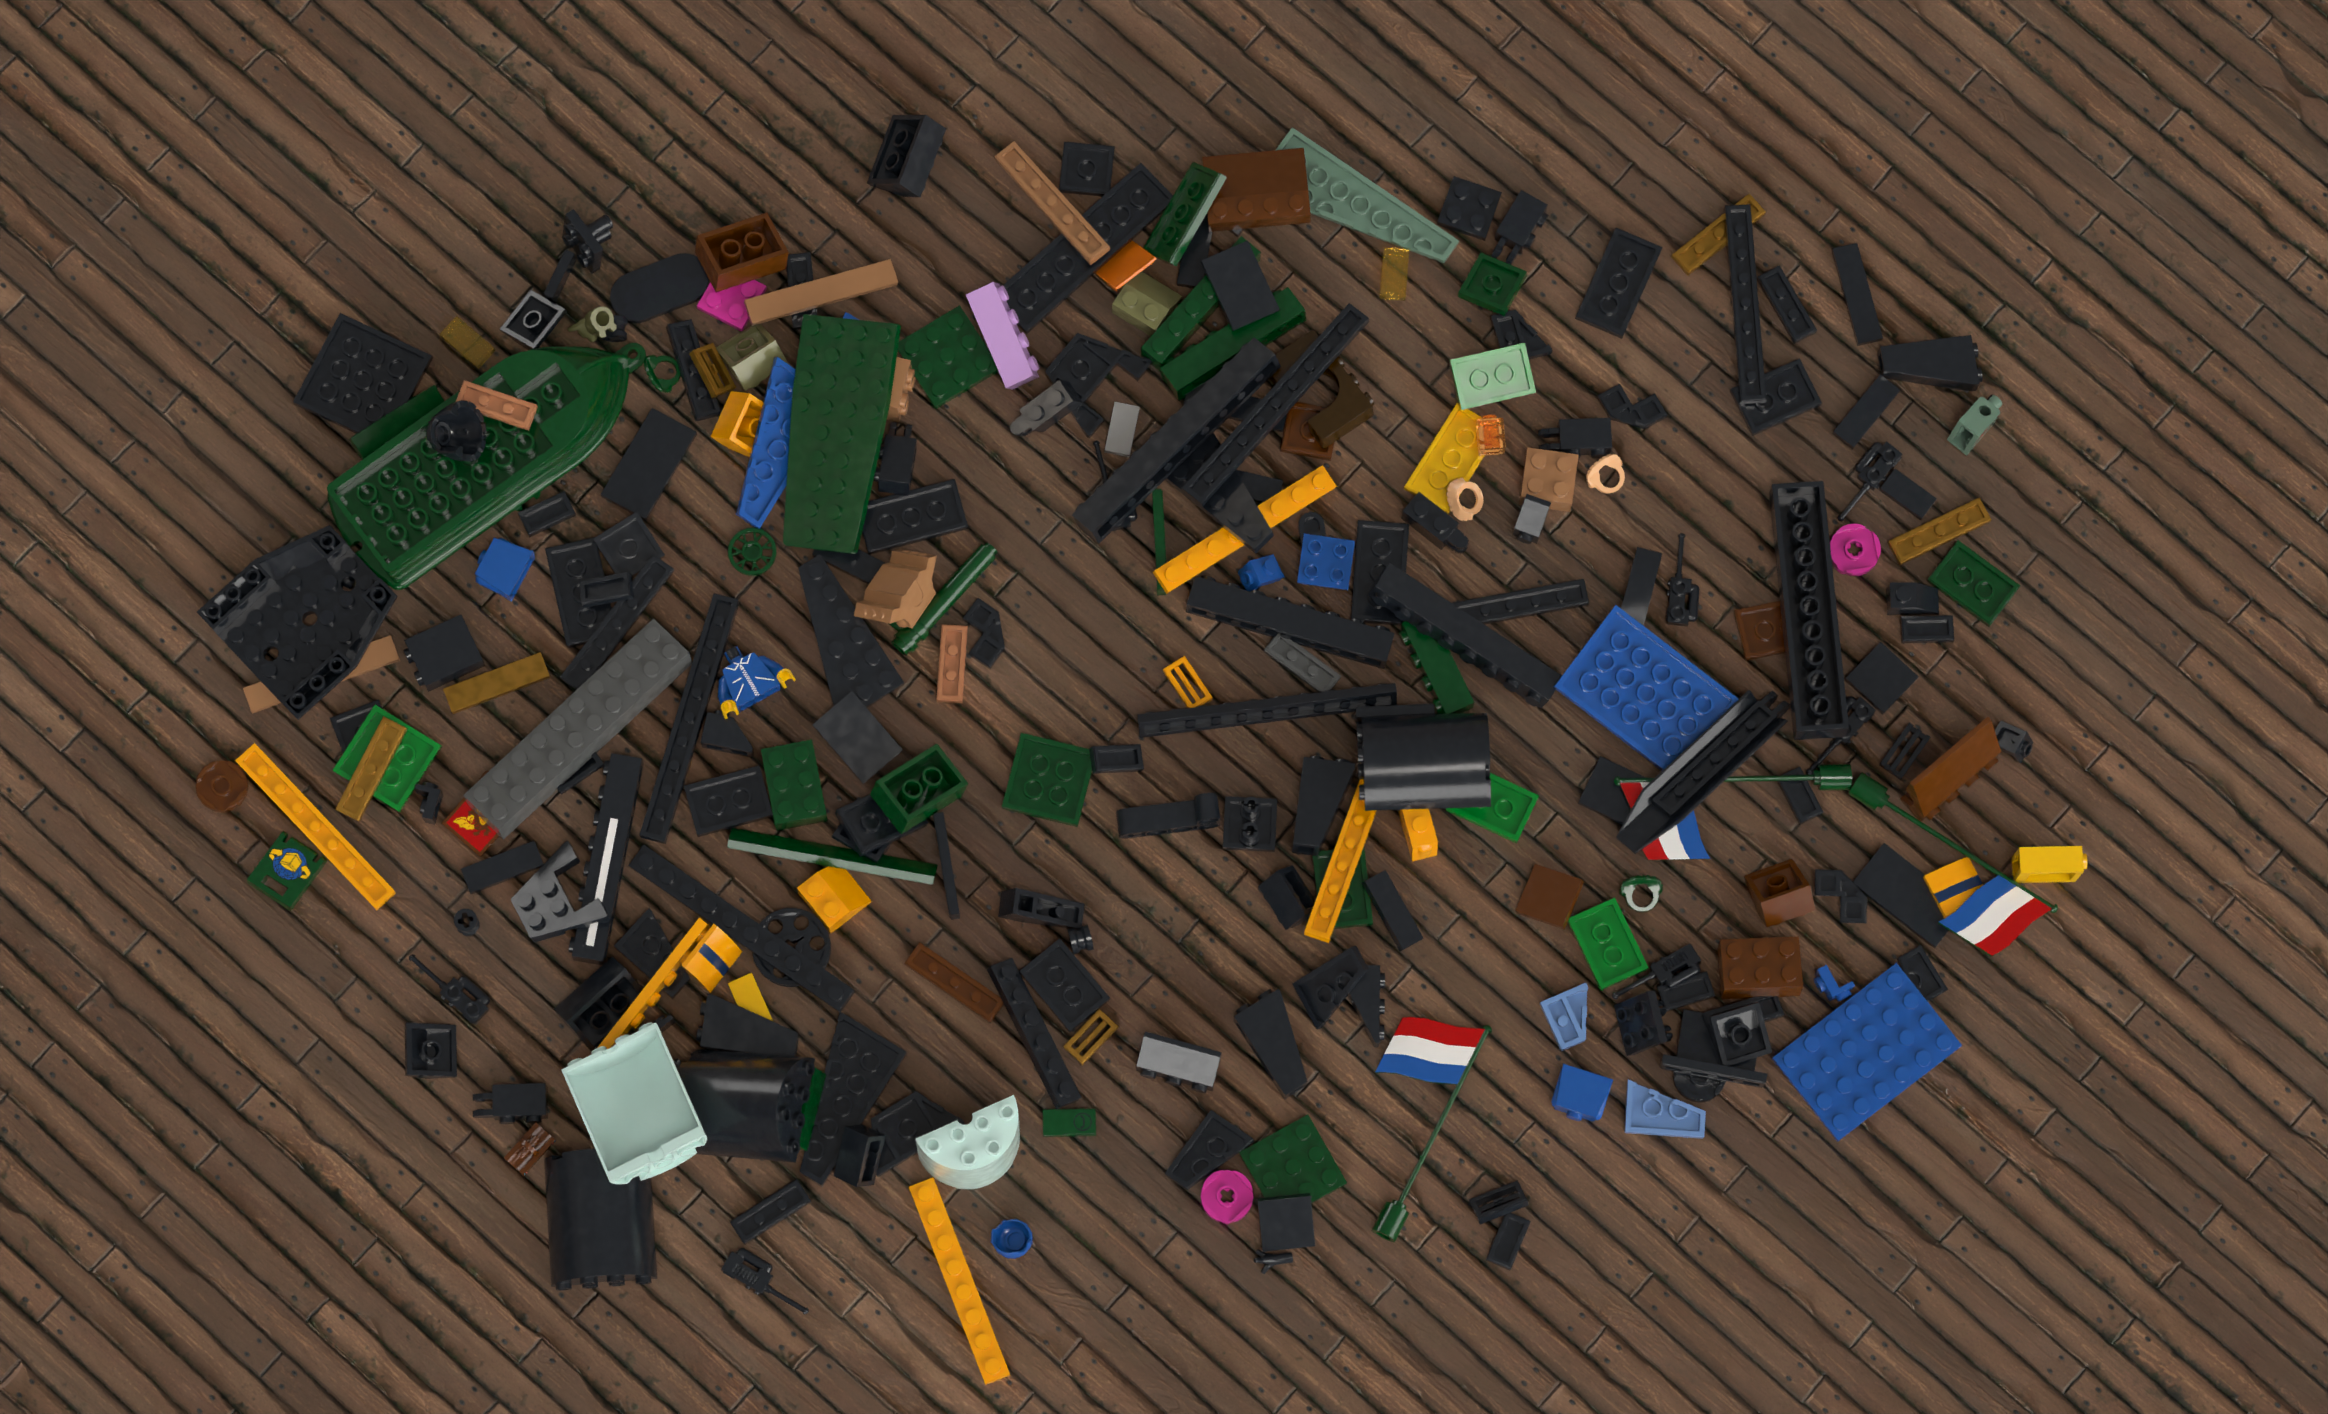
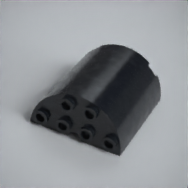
(1424, 761)
(749, 1102)
(597, 1226)

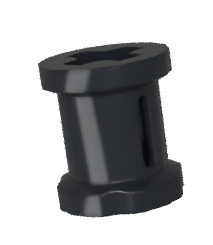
(459, 919)

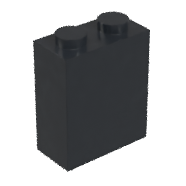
(443, 653)

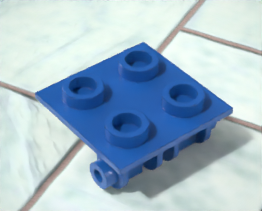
(1326, 561)

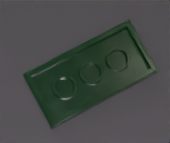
(1184, 213)

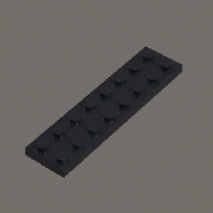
(1062, 269)

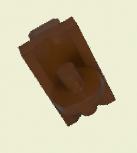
(529, 1149)

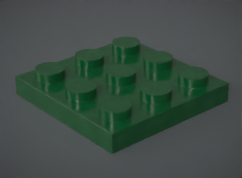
(947, 357)
(1048, 780)
(1293, 1163)

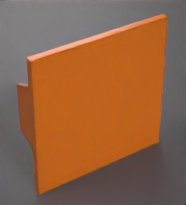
(1125, 265)

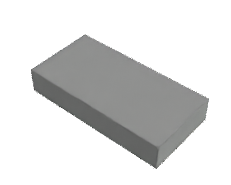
(1122, 429)

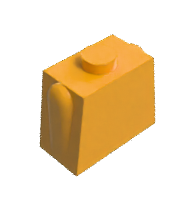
(1419, 833)

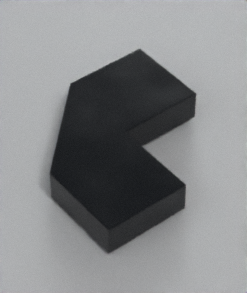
(1620, 409)
(988, 622)
(1852, 902)

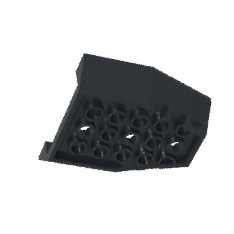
(268, 609)

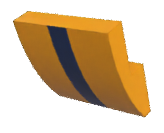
(1953, 885)
(711, 958)

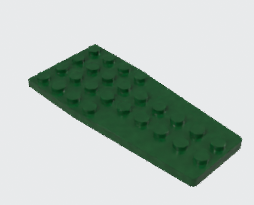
(836, 429)

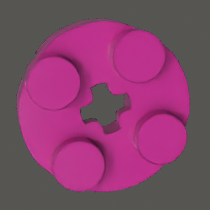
(1862, 538)
(1225, 1211)

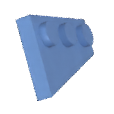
(1660, 1115)

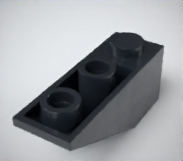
(1367, 1003)

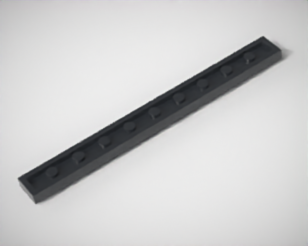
(1275, 405)
(1265, 710)
(689, 718)
(742, 928)

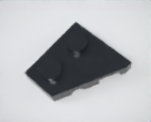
(1514, 330)

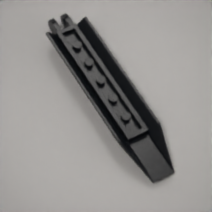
(1701, 768)

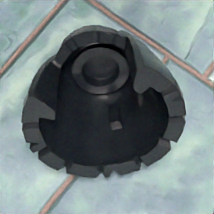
(458, 431)

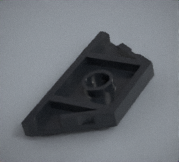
(903, 1124)

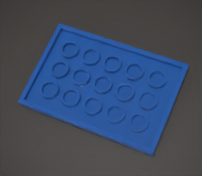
(1643, 689)
(1867, 1052)

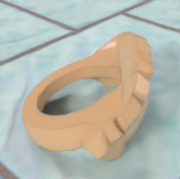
(1593, 475)
(1459, 511)

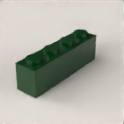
(1438, 670)

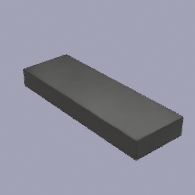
(1302, 664)

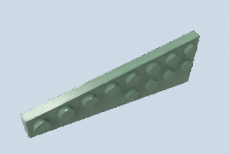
(1358, 203)

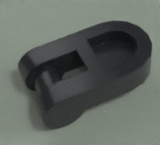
(1311, 524)

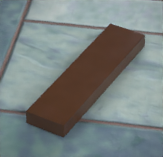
(954, 982)

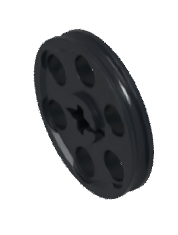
(791, 934)

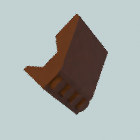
(1260, 190)
(1953, 771)

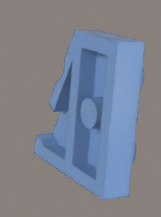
(1567, 1016)

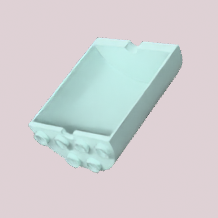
(635, 1106)
(974, 1152)

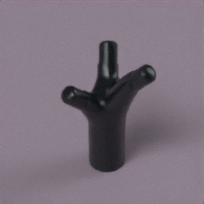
(1272, 1259)

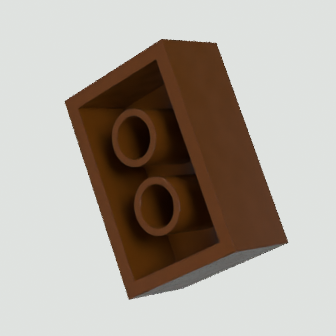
(741, 252)
(1760, 967)

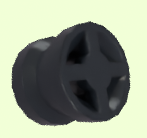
(619, 334)
(1080, 939)

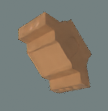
(899, 589)

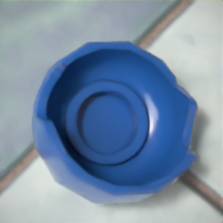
(1012, 1238)

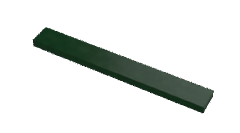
(831, 856)

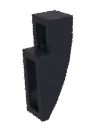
(1641, 583)

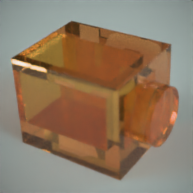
(1490, 435)

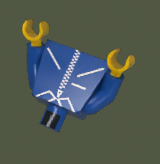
(749, 680)

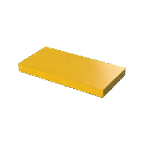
(1448, 458)

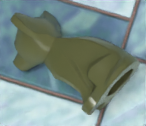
(595, 324)

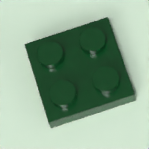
(1492, 284)

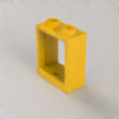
(2048, 864)

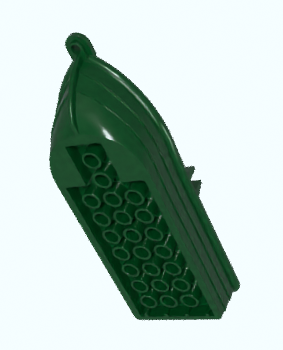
(423, 507)

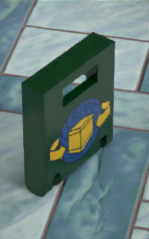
(290, 866)

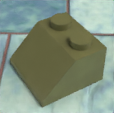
(1145, 303)
(750, 355)

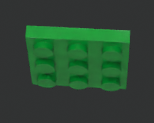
(406, 768)

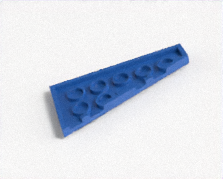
(769, 455)

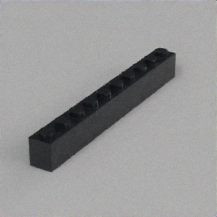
(1176, 440)

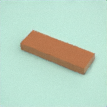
(499, 405)
(952, 663)

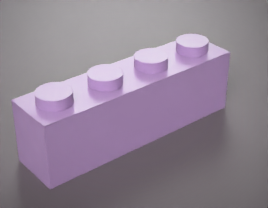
(1002, 335)

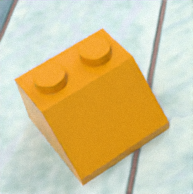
(738, 422)
(833, 896)

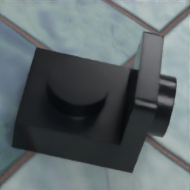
(2014, 741)
(431, 805)

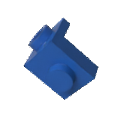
(1260, 572)
(1826, 983)

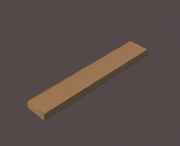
(1052, 203)
(821, 292)
(378, 654)

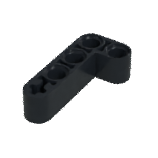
(1169, 817)

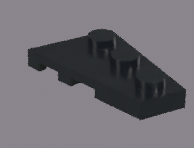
(648, 949)
(1207, 1150)

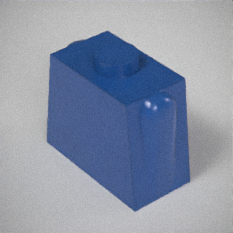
(503, 567)
(1581, 1093)

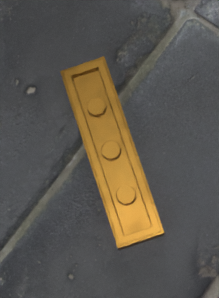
(1710, 240)
(1939, 531)
(496, 683)
(371, 769)

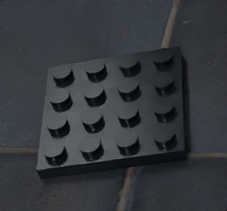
(360, 375)

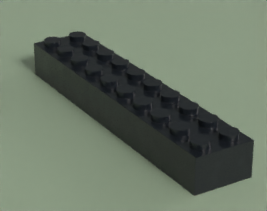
(1808, 610)

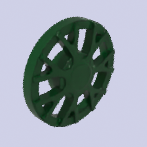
(752, 551)

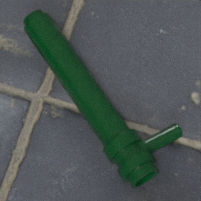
(906, 638)

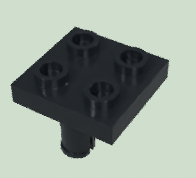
(586, 238)
(1250, 824)
(1642, 1023)

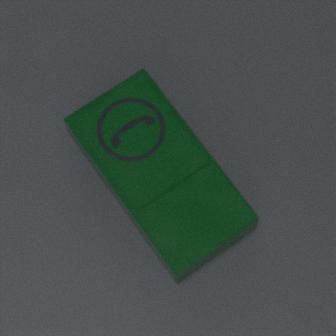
(1069, 1122)

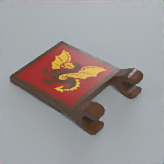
(470, 827)

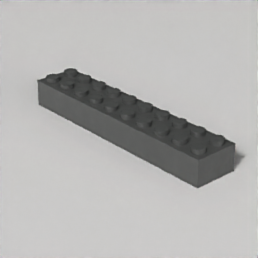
(578, 729)

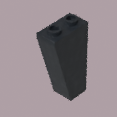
(1933, 363)
(1320, 798)
(739, 1030)
(1272, 1041)

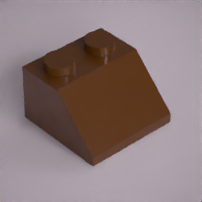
(1780, 893)

